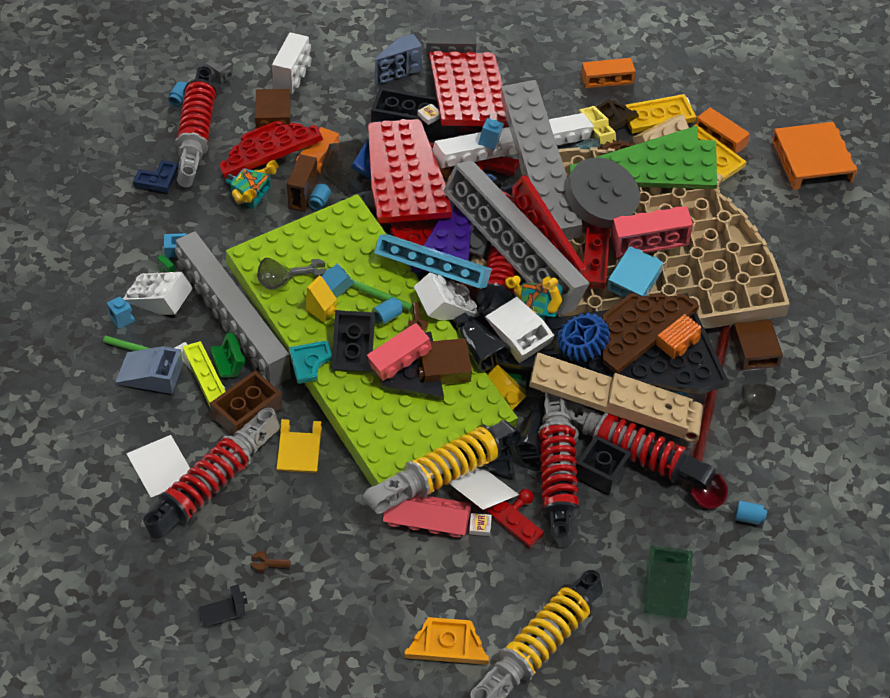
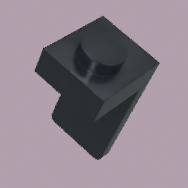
(224, 609)

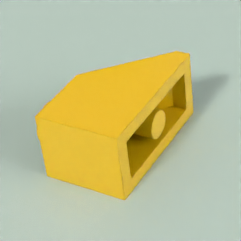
(320, 299)
(507, 386)

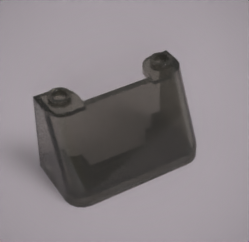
(338, 171)

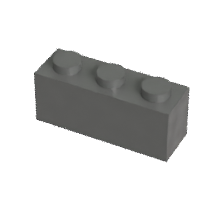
(451, 41)

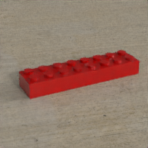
(596, 256)

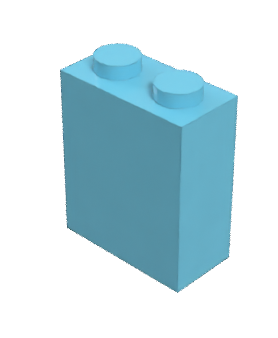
(635, 273)

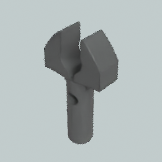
(311, 269)

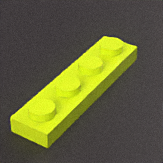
(203, 371)

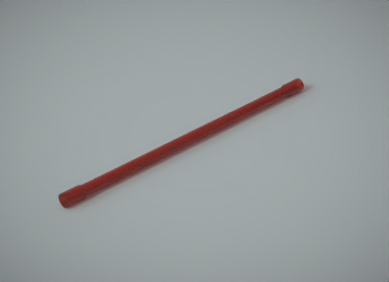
(711, 397)

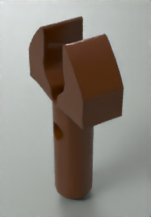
(417, 317)
(266, 562)

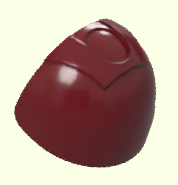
(714, 495)

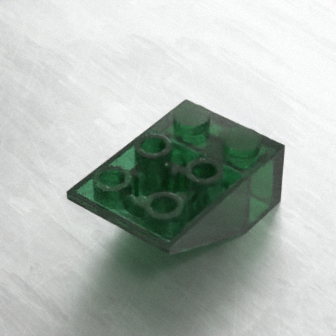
(668, 581)

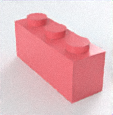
(399, 352)

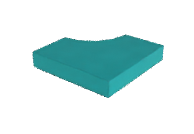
(308, 360)

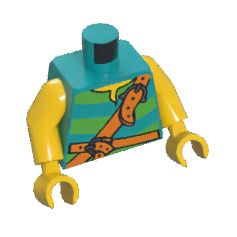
(251, 185)
(540, 298)

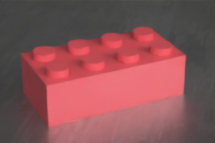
(652, 231)

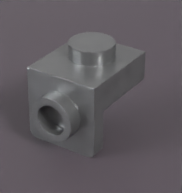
(219, 73)

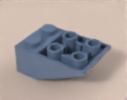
(399, 59)
(151, 369)

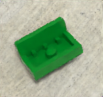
(228, 357)

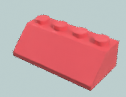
(432, 514)

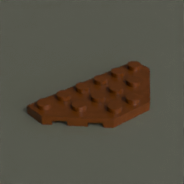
(636, 324)

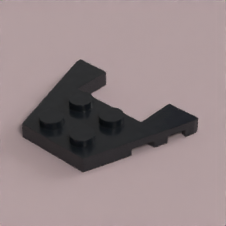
(408, 381)

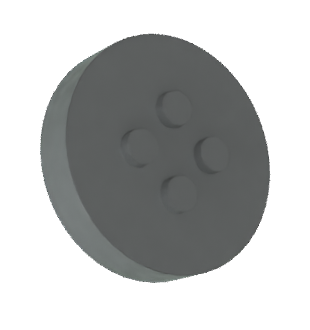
(601, 191)

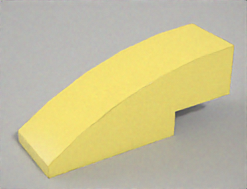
(601, 126)

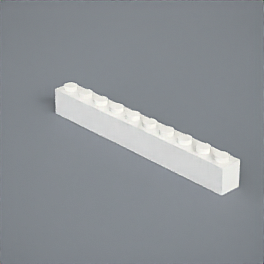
(466, 147)

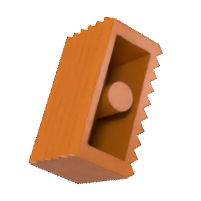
(679, 336)

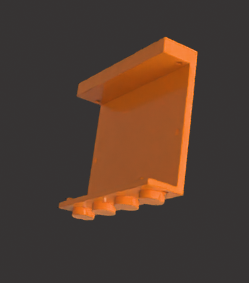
(812, 152)

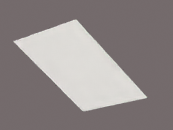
(159, 464)
(483, 488)

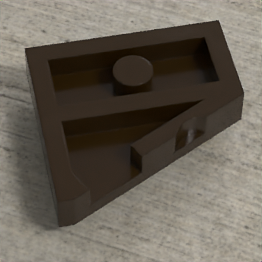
(617, 114)

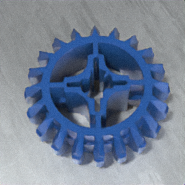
(571, 340)

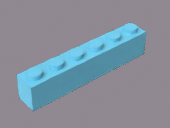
(433, 261)

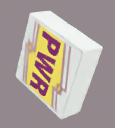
(429, 114)
(480, 524)

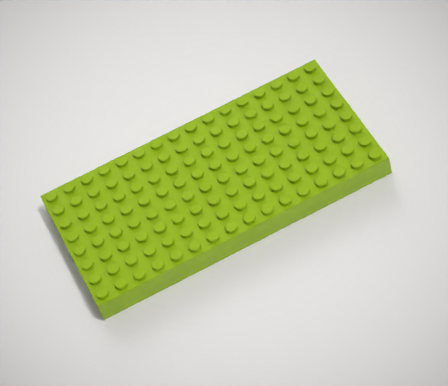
(375, 425)

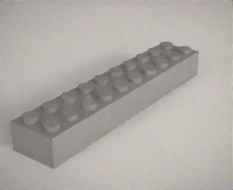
(539, 151)
(513, 233)
(232, 309)

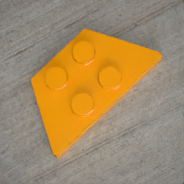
(447, 641)

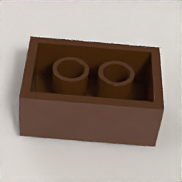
(244, 402)

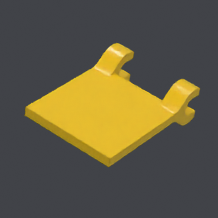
(299, 450)

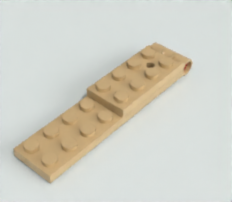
(619, 396)

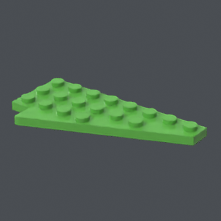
(670, 161)

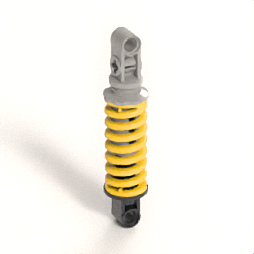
(442, 465)
(541, 636)

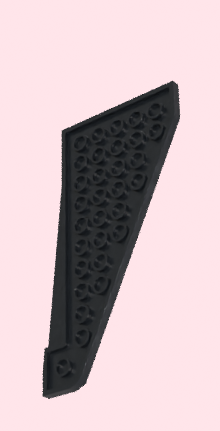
(692, 372)

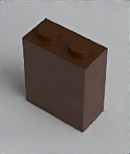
(272, 106)
(302, 182)
(757, 344)
(446, 362)

